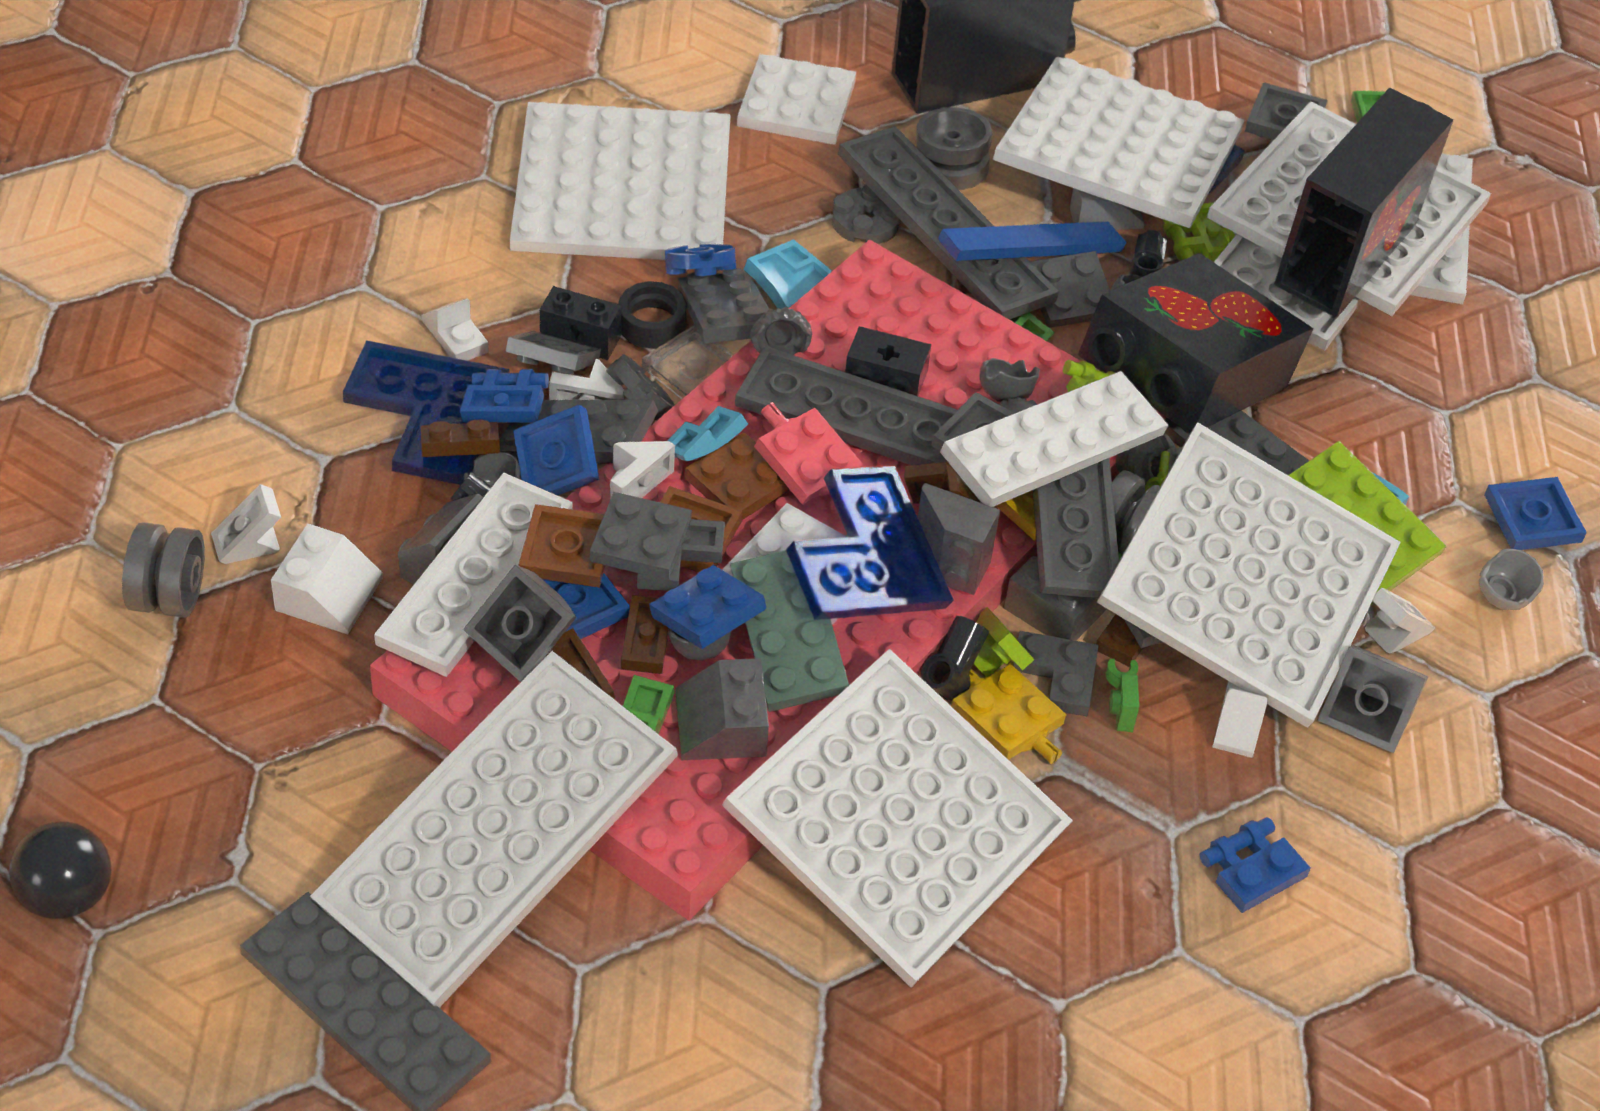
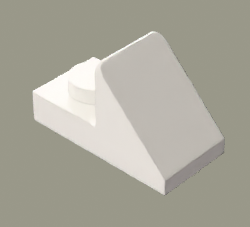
(456, 331)
(574, 387)
(641, 466)
(249, 528)
(1396, 622)
(1239, 721)

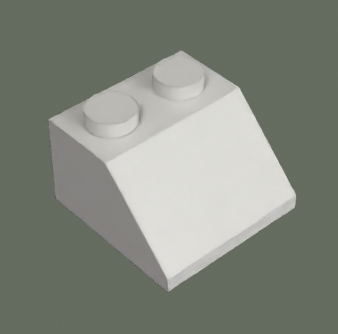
(325, 580)

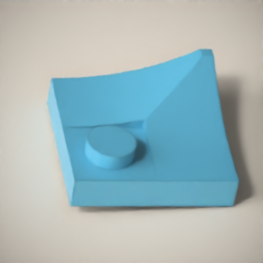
(786, 272)

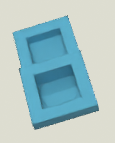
(714, 432)

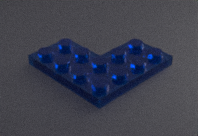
(418, 386)
(881, 563)

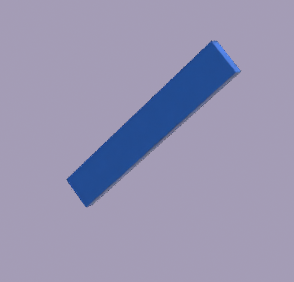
(1030, 240)

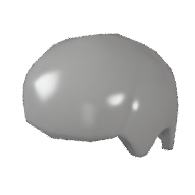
(1511, 579)

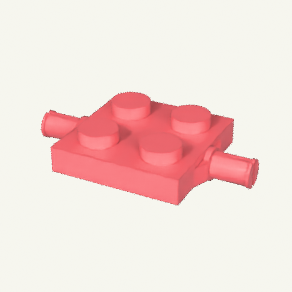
(804, 451)

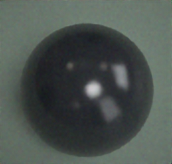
(60, 870)

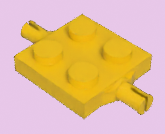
(1011, 713)

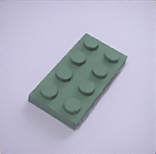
(795, 650)

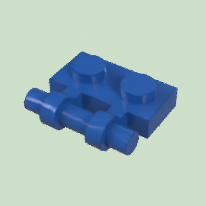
(504, 396)
(1261, 874)

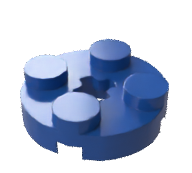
(703, 259)

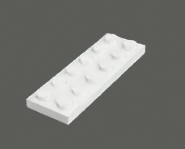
(1053, 439)
(462, 576)

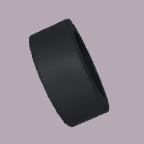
(652, 295)

